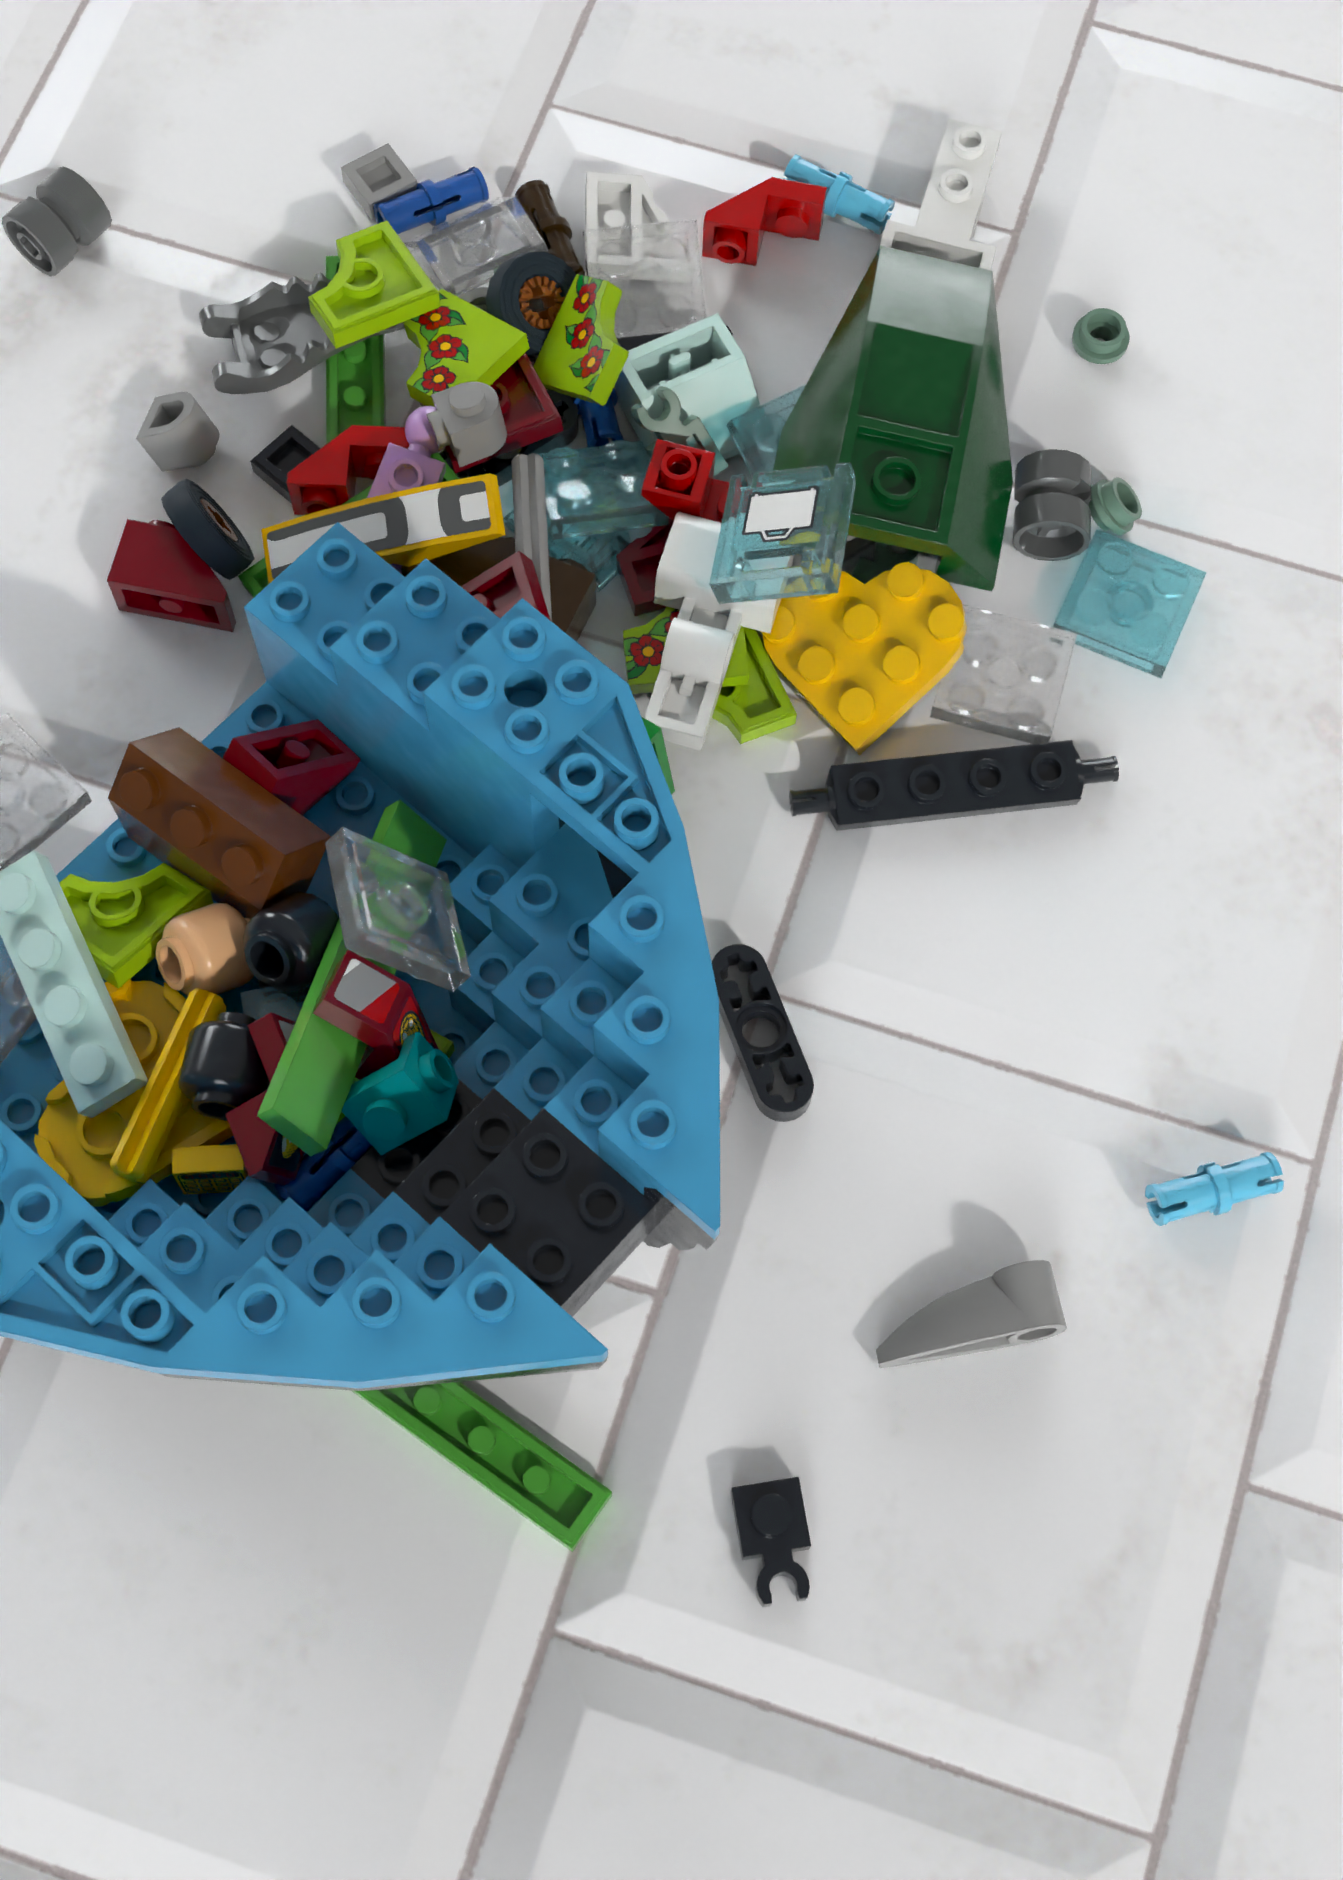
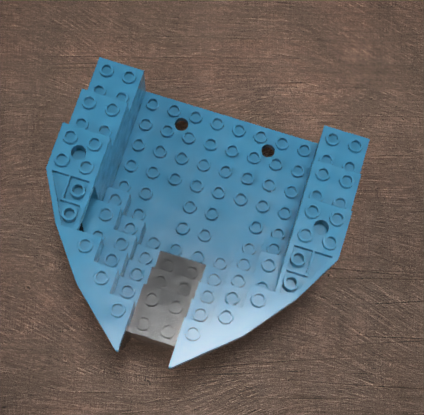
(574, 1039)

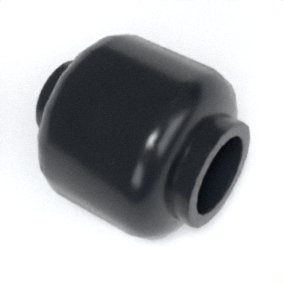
(289, 940)
(222, 1066)

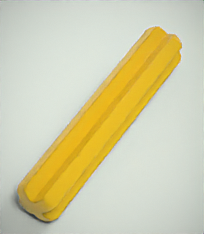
(162, 1096)

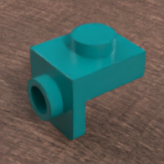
(403, 1096)

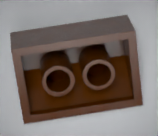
(214, 822)

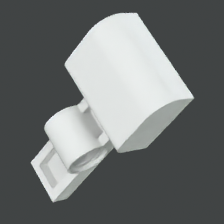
(952, 200)
(702, 634)

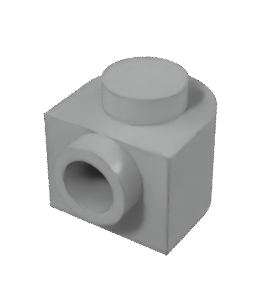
(468, 421)
(178, 432)

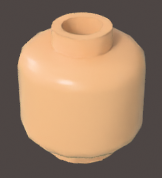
(204, 950)

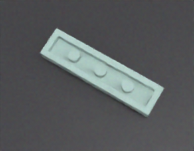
(66, 988)

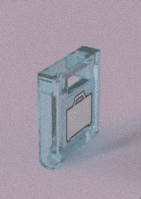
(783, 516)

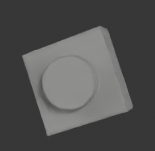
(378, 178)

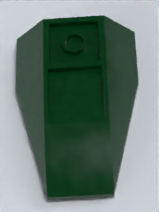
(917, 412)

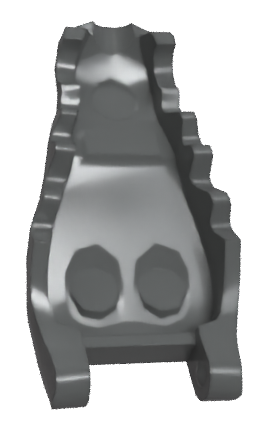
(271, 337)

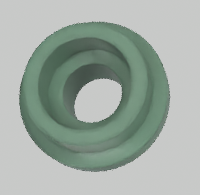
(1101, 324)
(1114, 505)

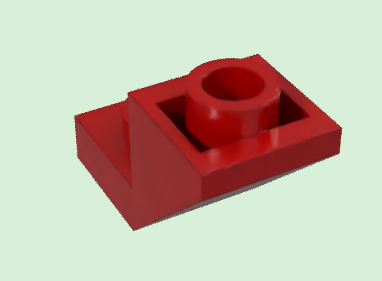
(777, 205)
(331, 472)
(684, 482)

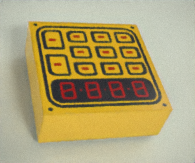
(208, 1168)

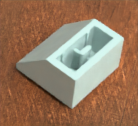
(703, 371)

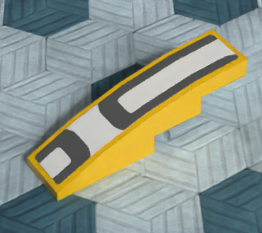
(399, 525)

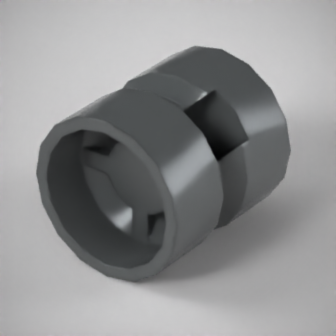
(59, 219)
(1053, 505)

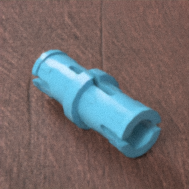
(843, 195)
(1214, 1188)

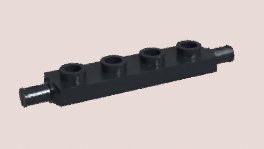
(953, 785)

